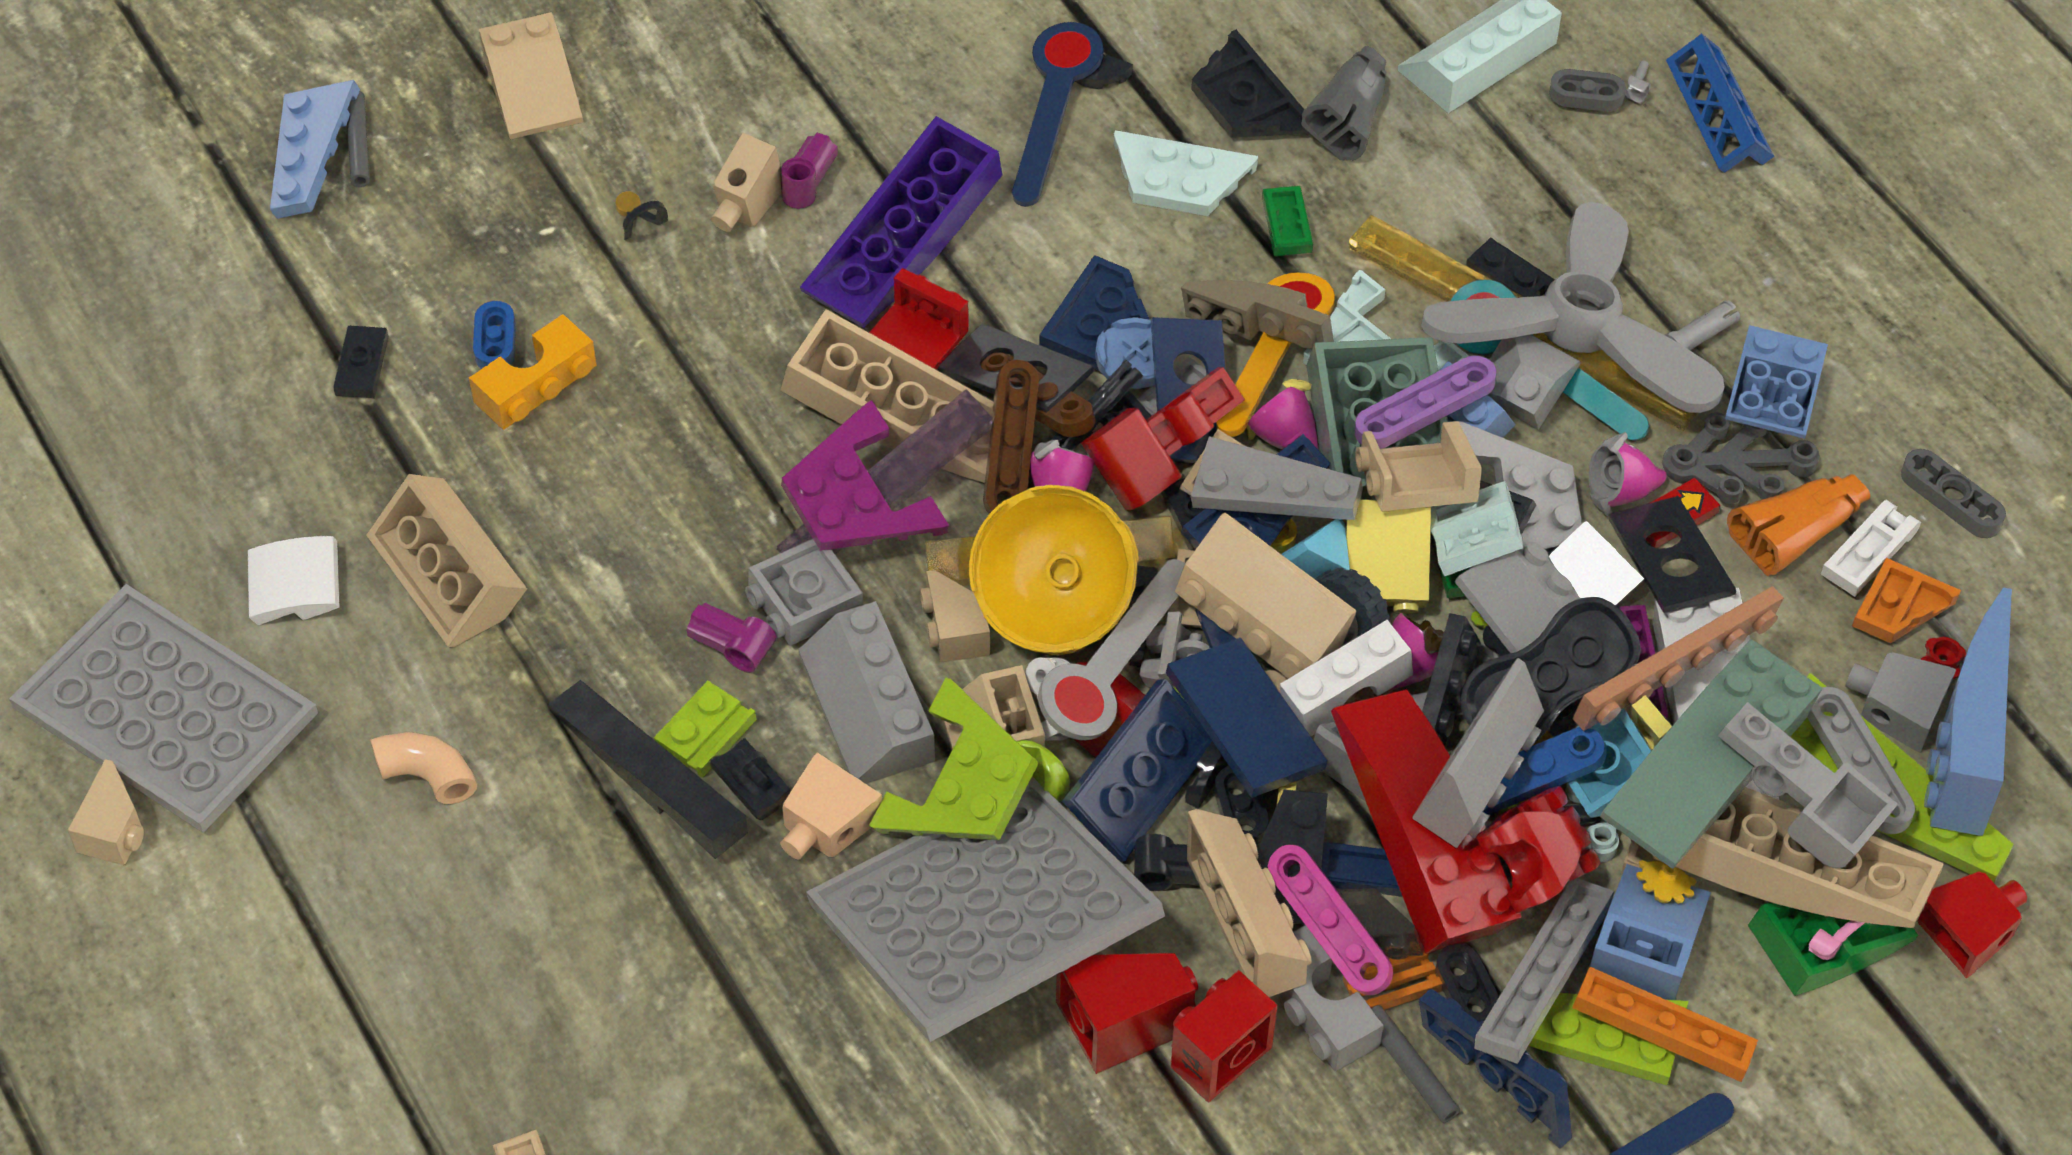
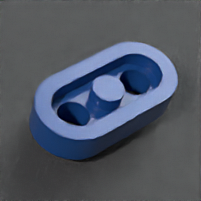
(493, 340)

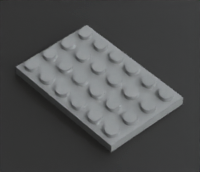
(164, 706)

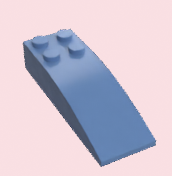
(1972, 735)

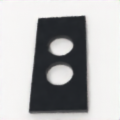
(966, 361)
(1672, 592)

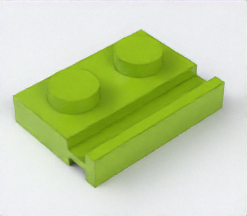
(705, 727)

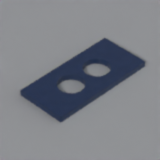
(1178, 337)

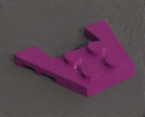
(842, 500)

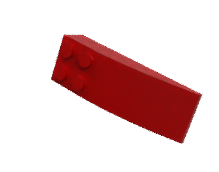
(1396, 759)

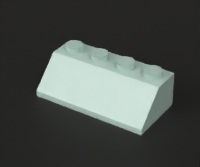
(1483, 51)

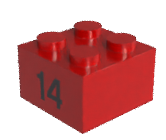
(1222, 1035)

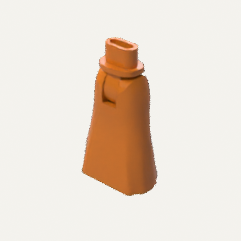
(1788, 524)

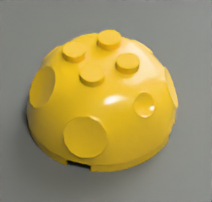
(1053, 569)

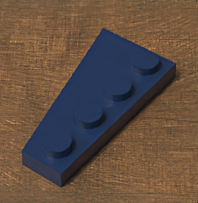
(1537, 1090)

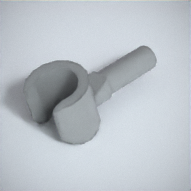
(1637, 87)

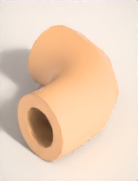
(429, 759)

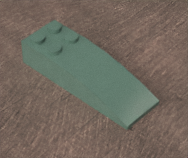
(1692, 770)

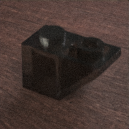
(1384, 923)

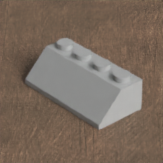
(1517, 594)
(867, 695)
(1483, 759)

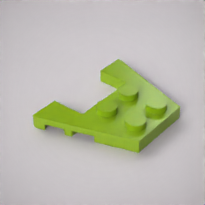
(976, 784)

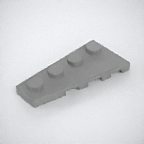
(1263, 482)

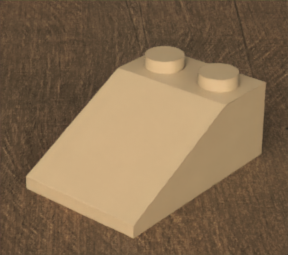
(530, 75)

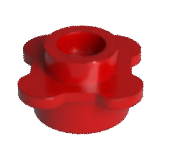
(1945, 648)

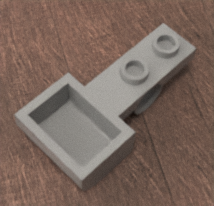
(1838, 807)

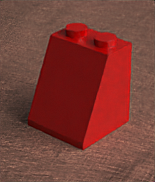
(1124, 1003)

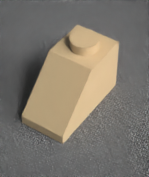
(107, 819)

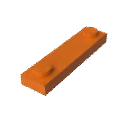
(1665, 1024)

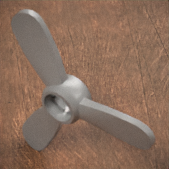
(1586, 316)

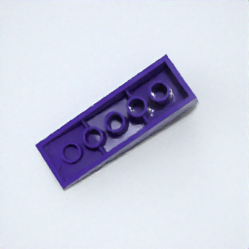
(905, 221)

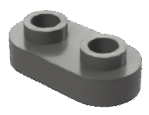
(1587, 90)

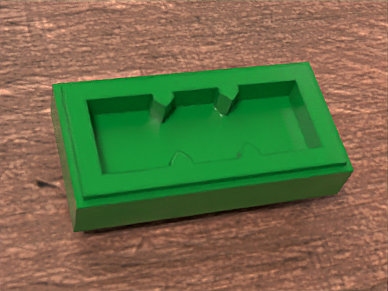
(1287, 220)

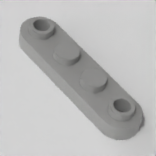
(1851, 741)

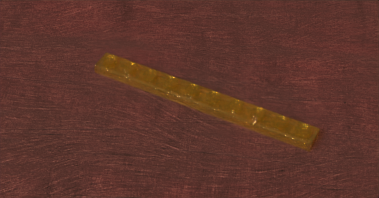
(1445, 276)

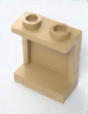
(1421, 473)

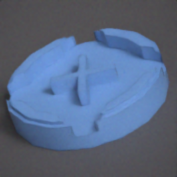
(1130, 341)

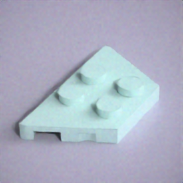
(1179, 173)

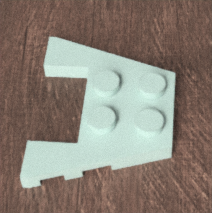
(1350, 325)

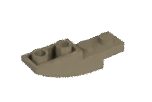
(1257, 307)

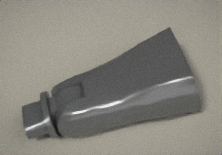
(1346, 106)

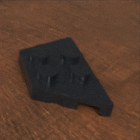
(1246, 93)

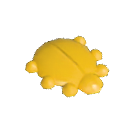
(1665, 881)

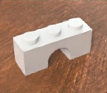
(1372, 660)

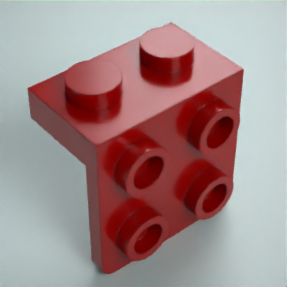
(924, 319)

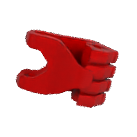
(1540, 846)

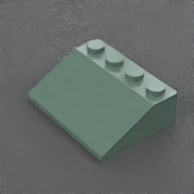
(1356, 376)

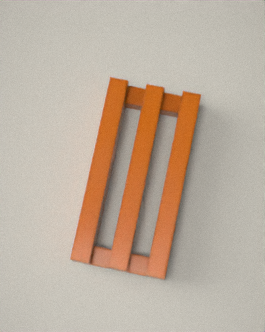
(1424, 969)

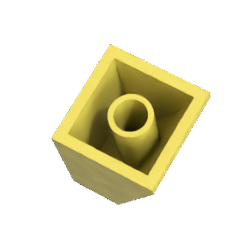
(1392, 553)

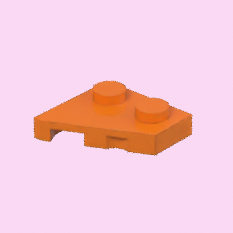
(1902, 601)

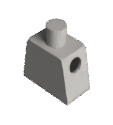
(1903, 696)

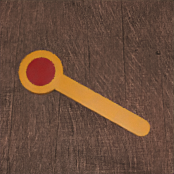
(1271, 351)

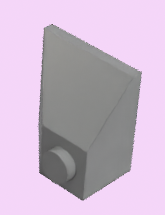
(1530, 377)

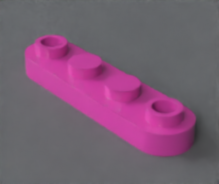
(1330, 920)

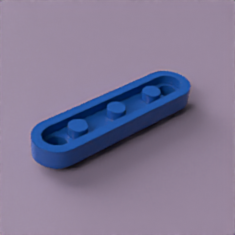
(1552, 765)

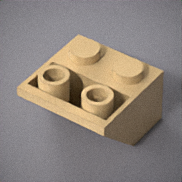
(1008, 701)

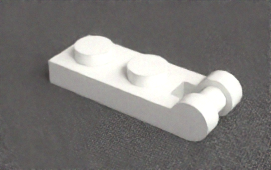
(1868, 548)

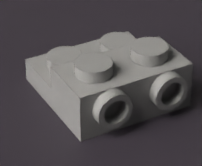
(801, 590)

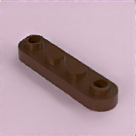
(1069, 417)
(1011, 433)

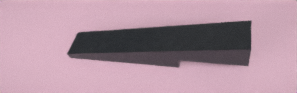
(651, 769)

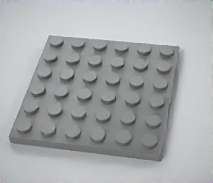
(983, 920)

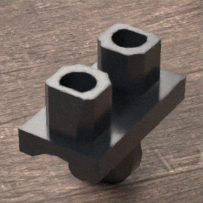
(751, 779)

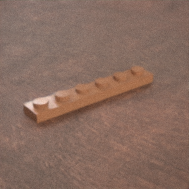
(1672, 662)

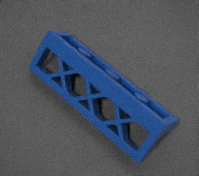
(1731, 100)

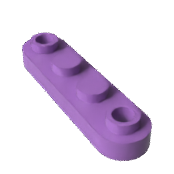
(1427, 401)

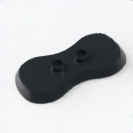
(1574, 654)

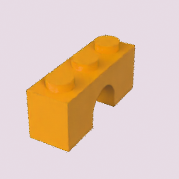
(512, 392)

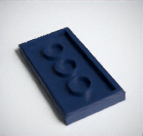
(1246, 717)
(1139, 770)

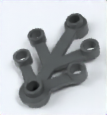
(1736, 461)

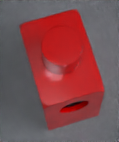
(1972, 918)

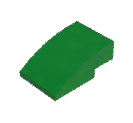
(1786, 940)

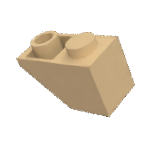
(956, 619)

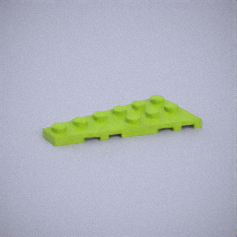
(1958, 849)

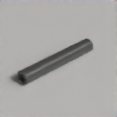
(358, 142)
(1415, 1068)

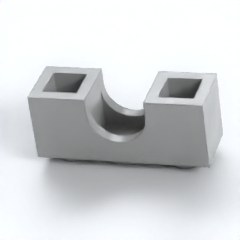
(1336, 1028)

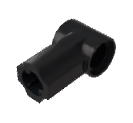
(1161, 863)

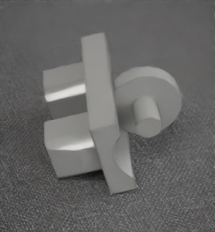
(1173, 643)

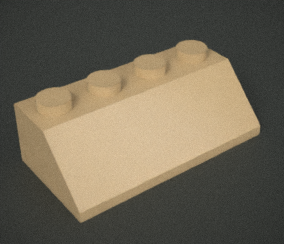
(445, 559)
(1263, 598)
(1245, 903)

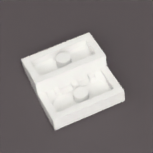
(293, 578)

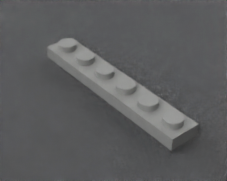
(1544, 971)

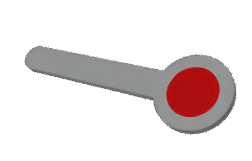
(1080, 697)

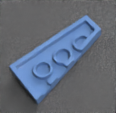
(306, 143)

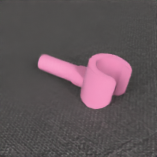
(1826, 946)

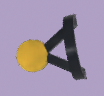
(629, 205)

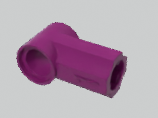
(805, 171)
(739, 640)

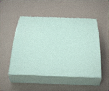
(1475, 530)

